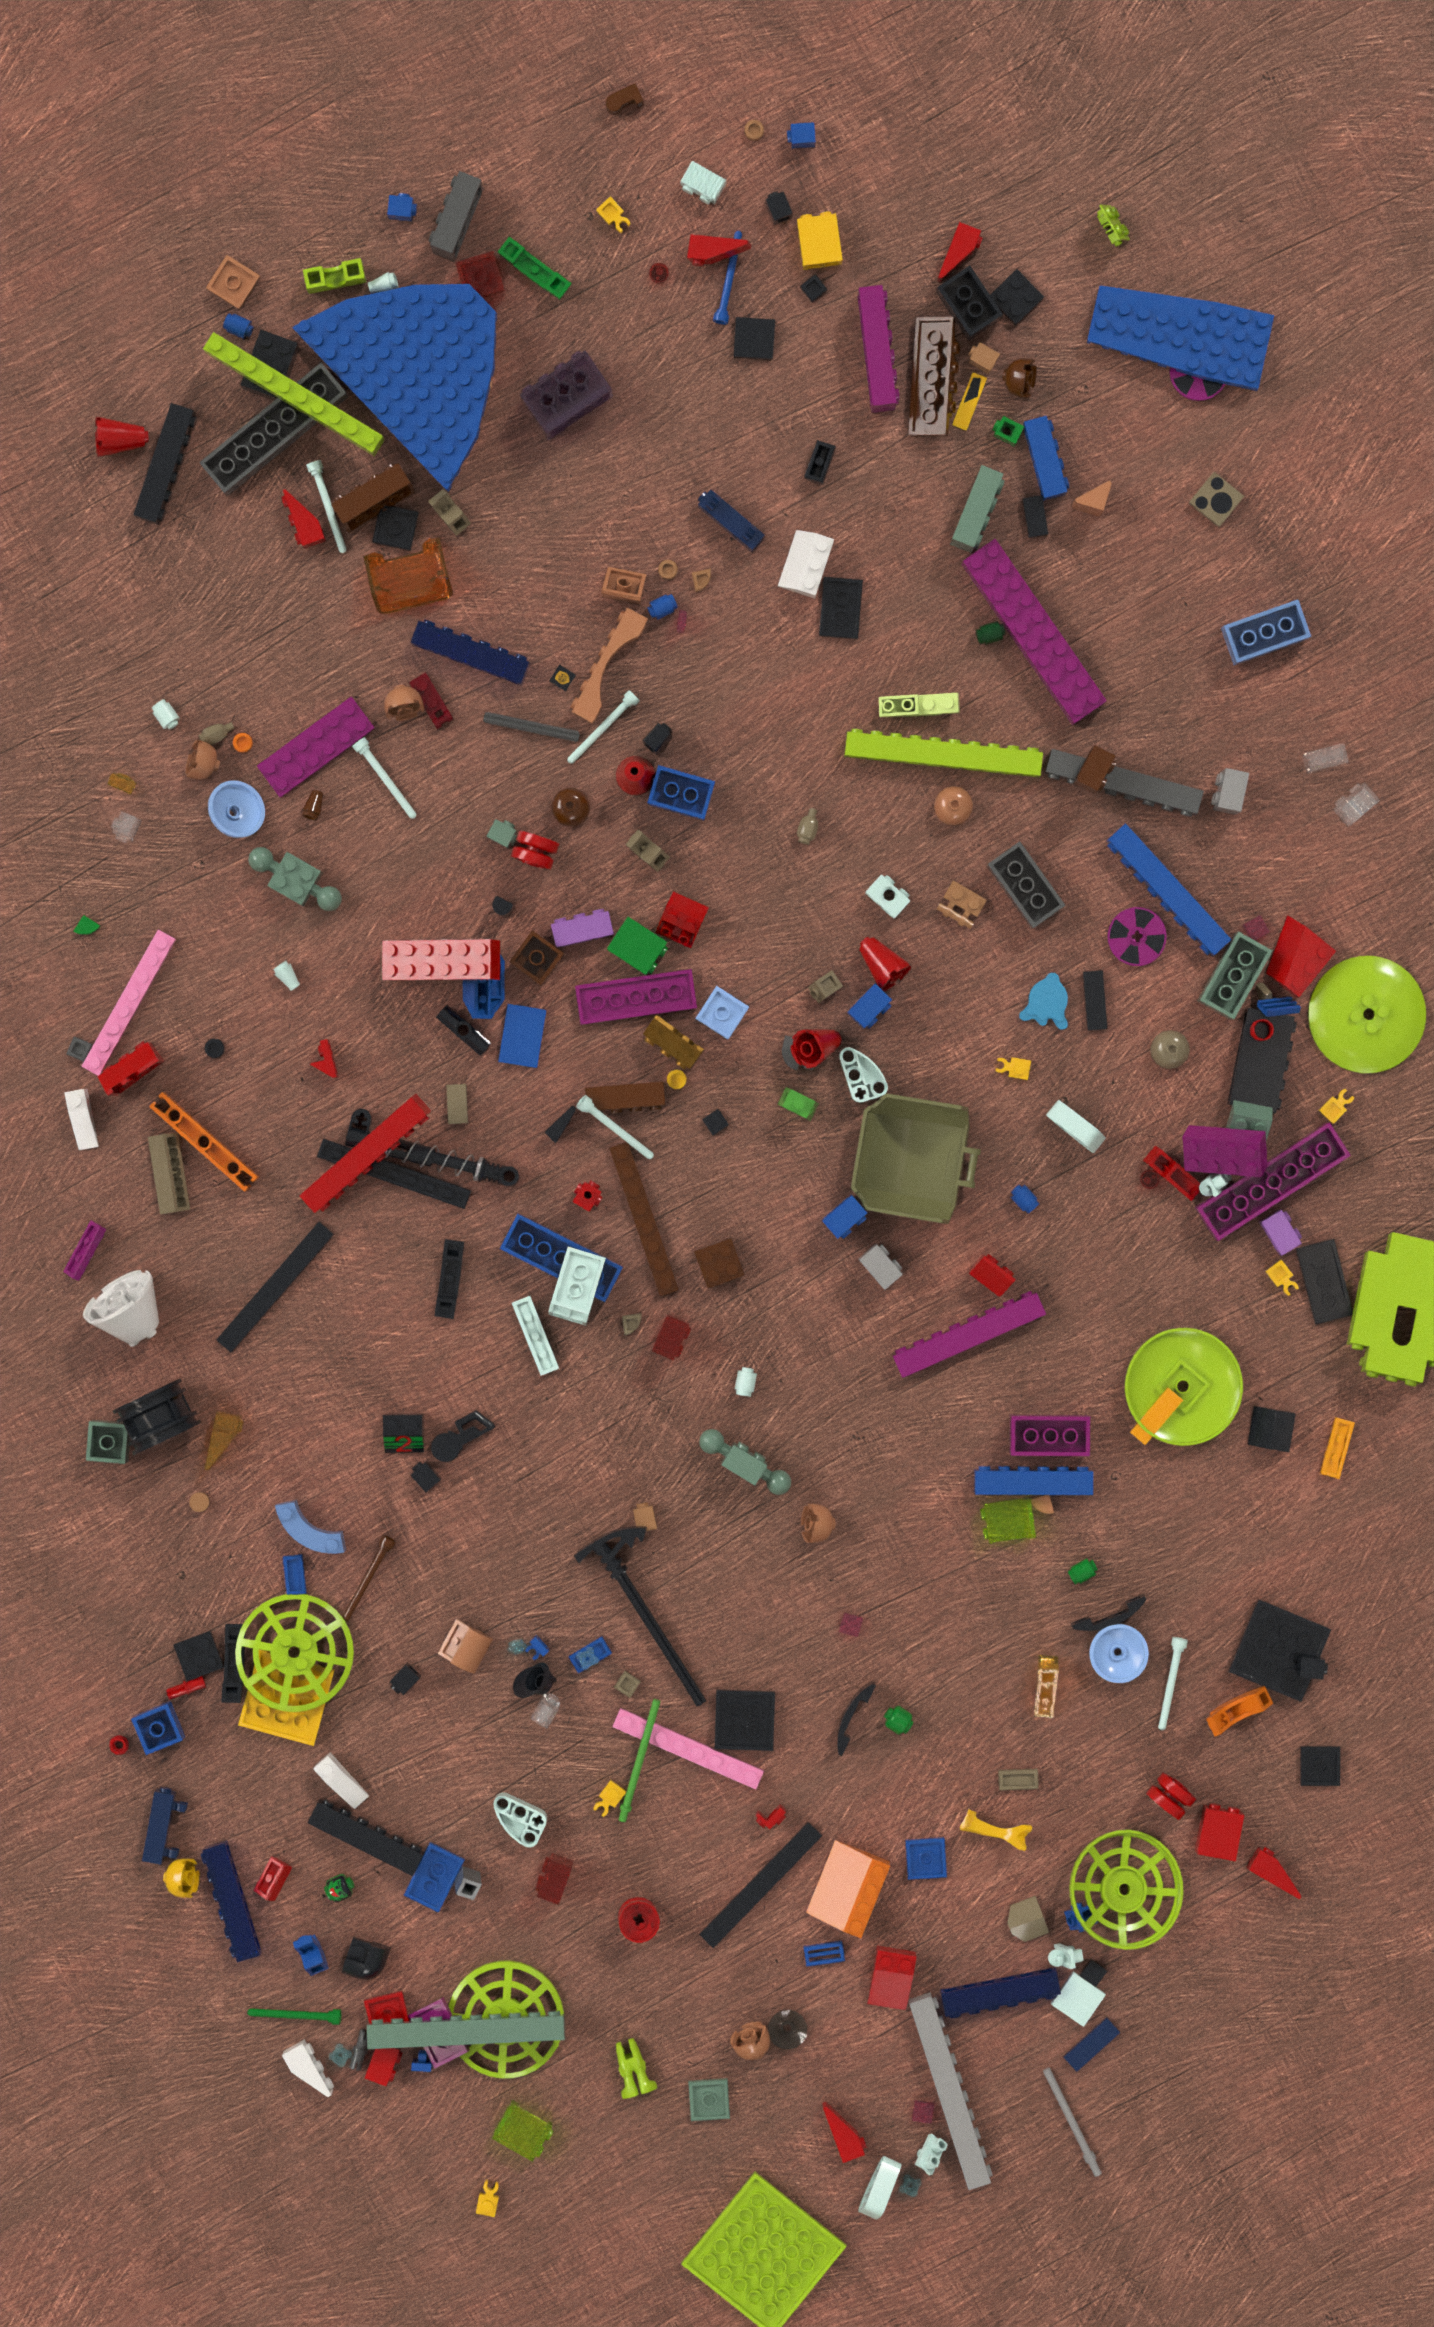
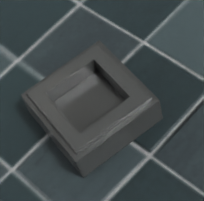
(79, 1049)

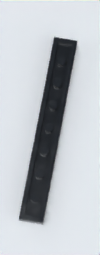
(402, 1176)
(275, 1287)
(760, 1884)

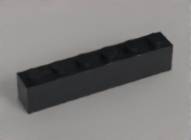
(165, 463)
(366, 1837)

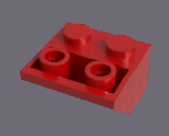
(682, 919)
(991, 1275)

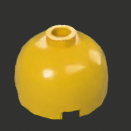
(181, 1878)

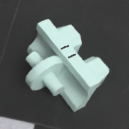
(1214, 1184)
(1065, 1956)
(930, 2154)

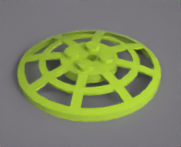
(294, 1666)
(1136, 1893)
(505, 2006)

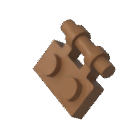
(966, 900)

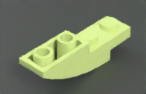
(919, 705)

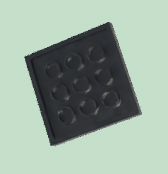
(1272, 1649)

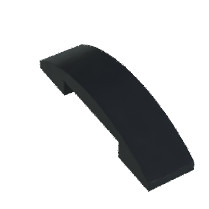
(449, 1279)
(1133, 1606)
(232, 1684)
(863, 1694)

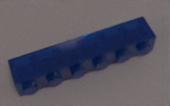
(470, 653)
(231, 1900)
(1000, 1992)

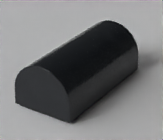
(820, 462)
(502, 907)

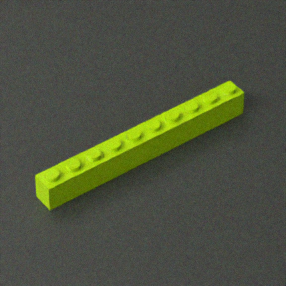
(293, 394)
(943, 754)

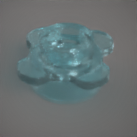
(516, 1646)
(589, 1652)
(339, 2049)
(913, 2191)

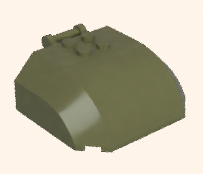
(913, 1158)

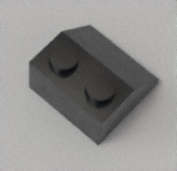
(1271, 1428)

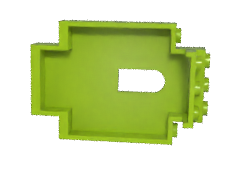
(1387, 1281)

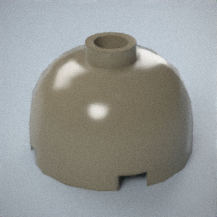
(1170, 1049)

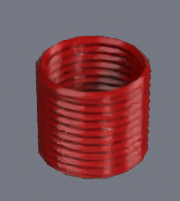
(1271, 1030)

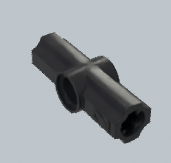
(454, 1021)

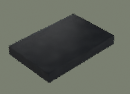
(840, 608)

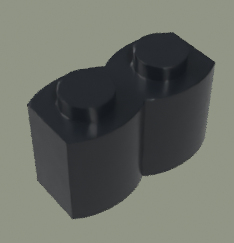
(658, 738)

